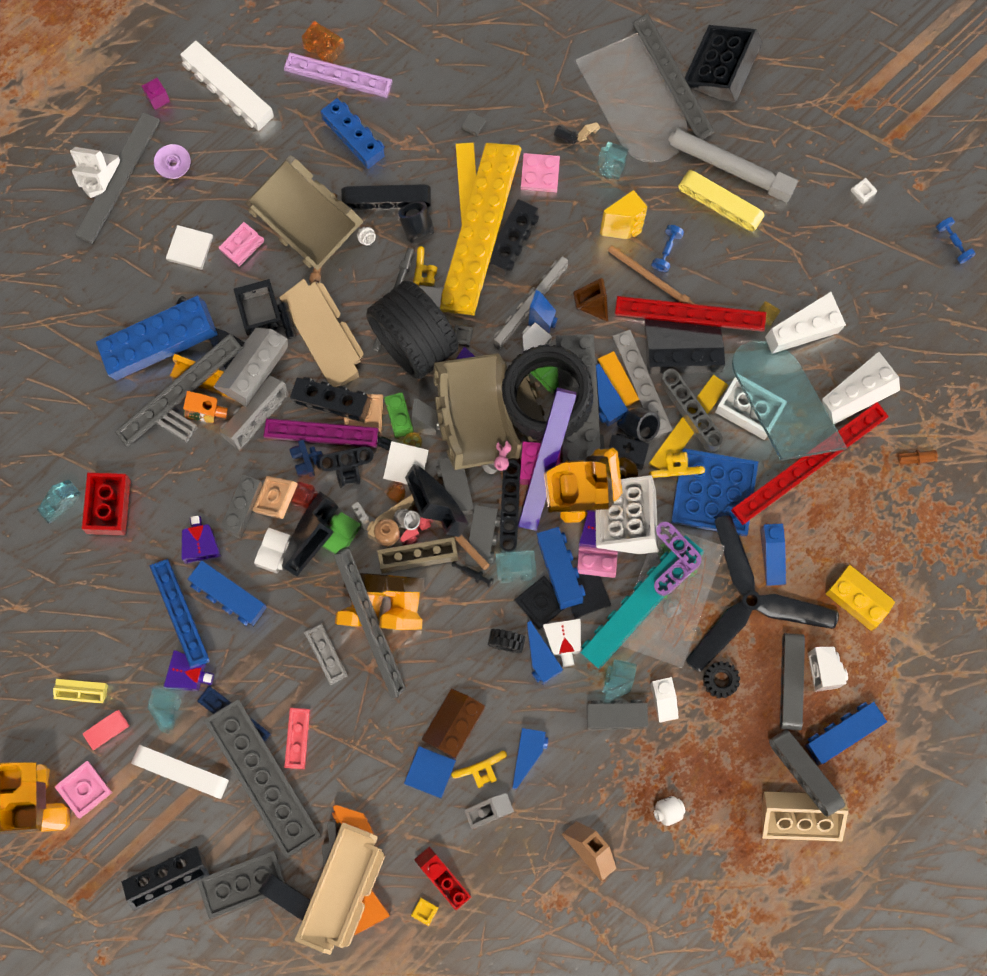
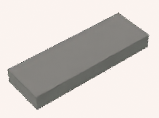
(325, 654)

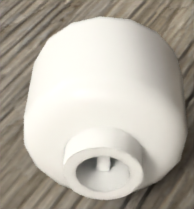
(669, 810)

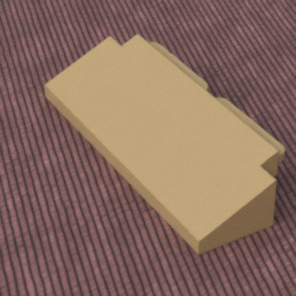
(325, 337)
(340, 891)

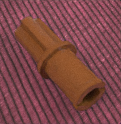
(918, 457)

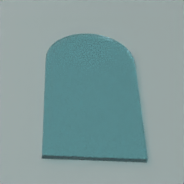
(785, 402)

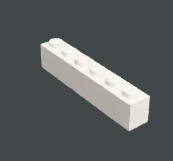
(226, 85)

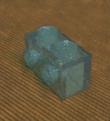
(612, 160)
(515, 566)

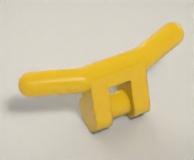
(420, 268)
(677, 471)
(475, 768)

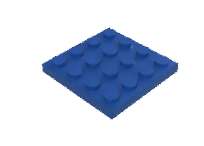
(715, 492)

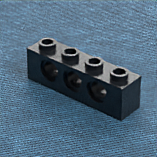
(521, 212)
(356, 411)
(165, 878)

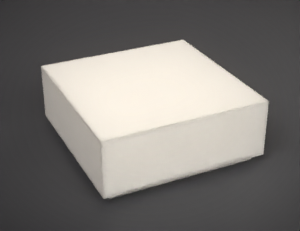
(863, 190)

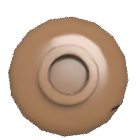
(386, 532)

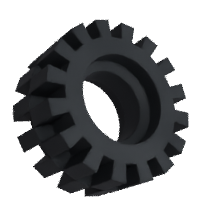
(506, 640)
(721, 692)

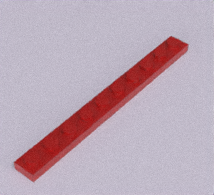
(806, 466)

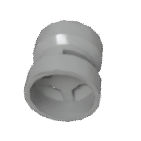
(406, 519)

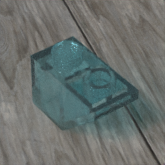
(58, 500)
(621, 679)
(163, 707)

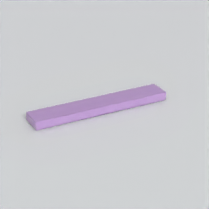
(338, 75)

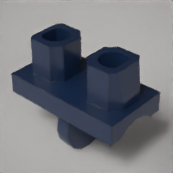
(300, 451)

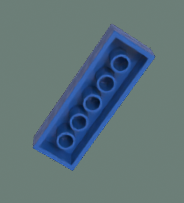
(156, 338)

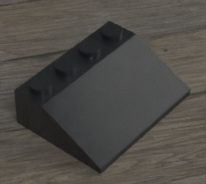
(723, 61)
(683, 347)

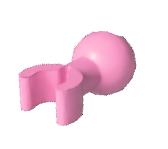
(501, 462)

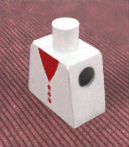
(564, 639)

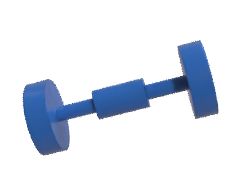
(946, 224)
(675, 233)

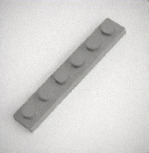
(523, 308)
(641, 379)

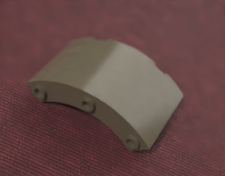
(303, 213)
(473, 410)

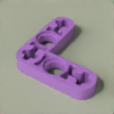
(681, 563)

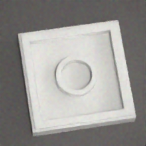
(189, 247)
(401, 459)

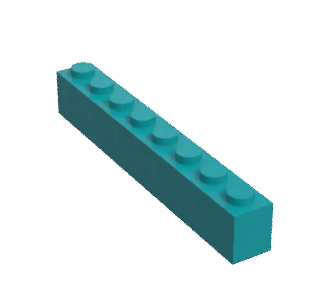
(634, 608)

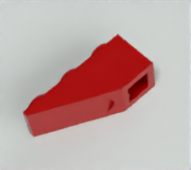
(442, 878)

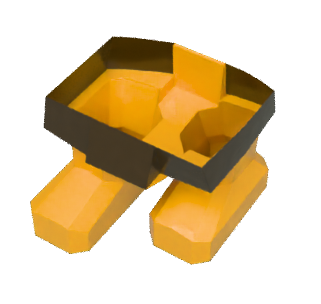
(584, 485)
(404, 602)
(24, 800)

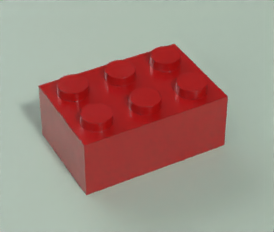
(106, 504)

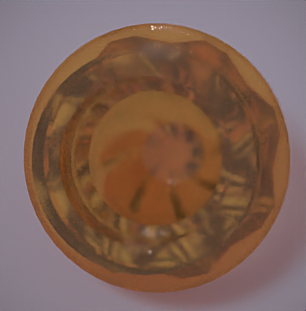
(396, 493)

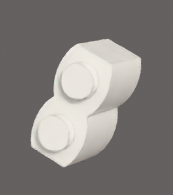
(272, 551)

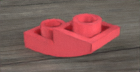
(410, 536)
(106, 729)

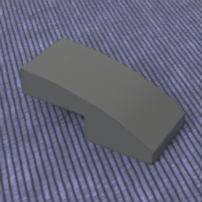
(326, 848)

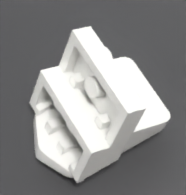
(93, 170)

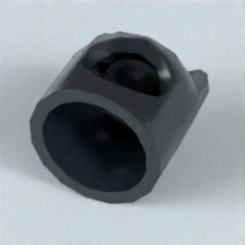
(418, 224)
(637, 420)

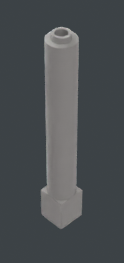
(778, 185)

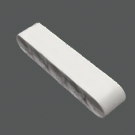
(180, 771)

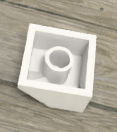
(826, 669)

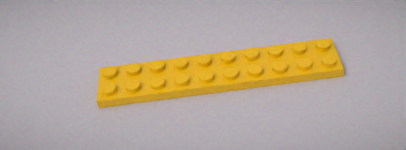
(479, 228)

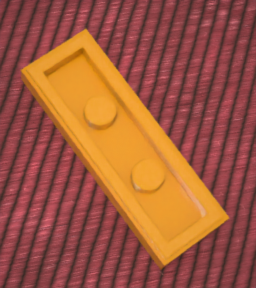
(618, 378)

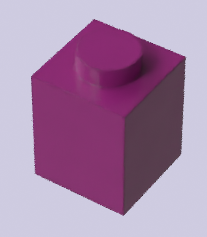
(155, 93)

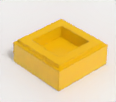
(424, 911)

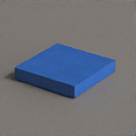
(430, 772)

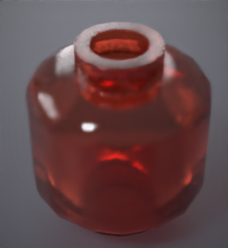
(303, 495)

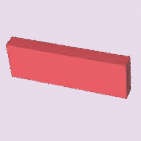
(297, 738)

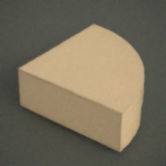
(587, 129)

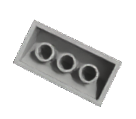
(252, 365)
(249, 419)

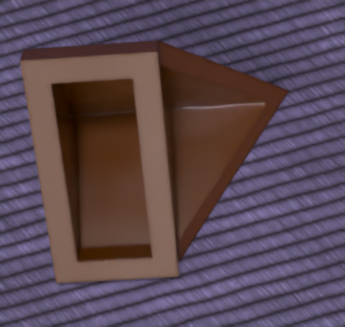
(593, 299)

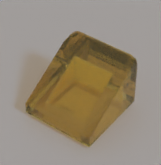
(772, 312)

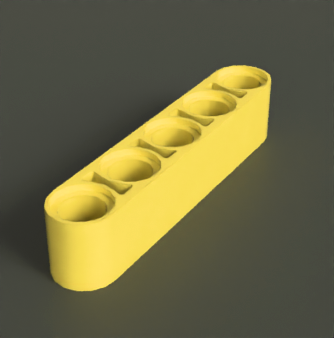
(721, 200)

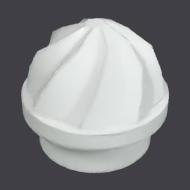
(366, 235)

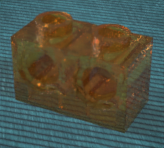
(325, 39)

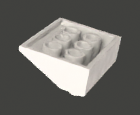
(631, 519)

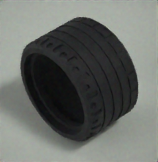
(412, 329)
(546, 357)

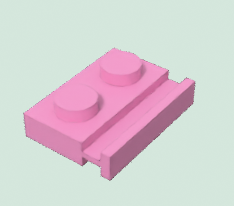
(241, 244)
(597, 562)

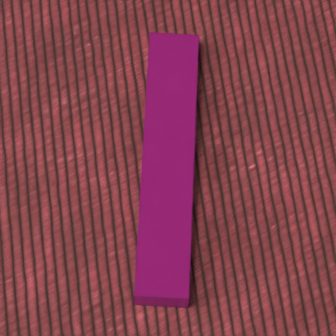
(321, 433)

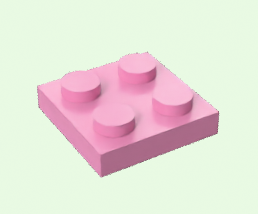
(540, 172)
(83, 789)

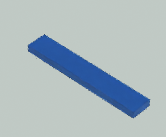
(179, 613)

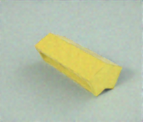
(80, 691)

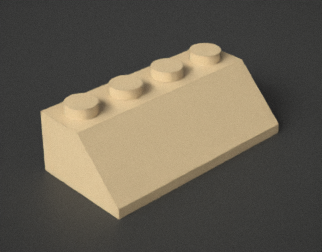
(798, 818)

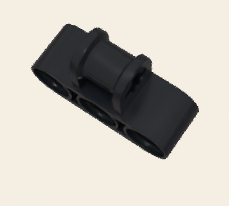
(346, 470)

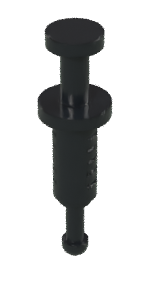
(474, 574)

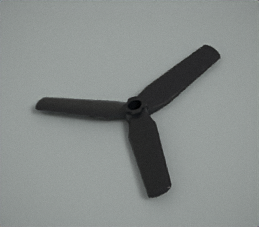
(770, 605)

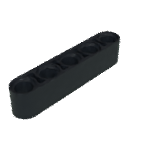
(384, 196)
(510, 516)
(285, 896)

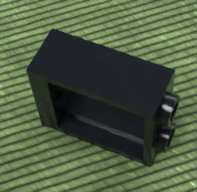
(254, 290)

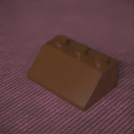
(453, 723)

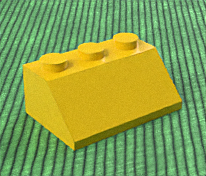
(624, 217)
(860, 598)

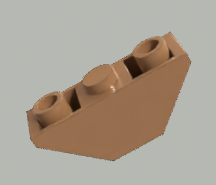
(591, 849)

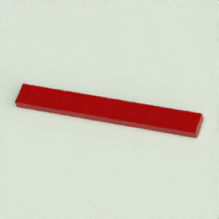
(690, 313)

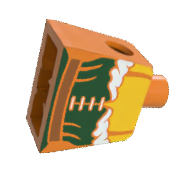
(196, 406)

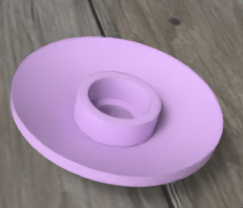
(169, 155)

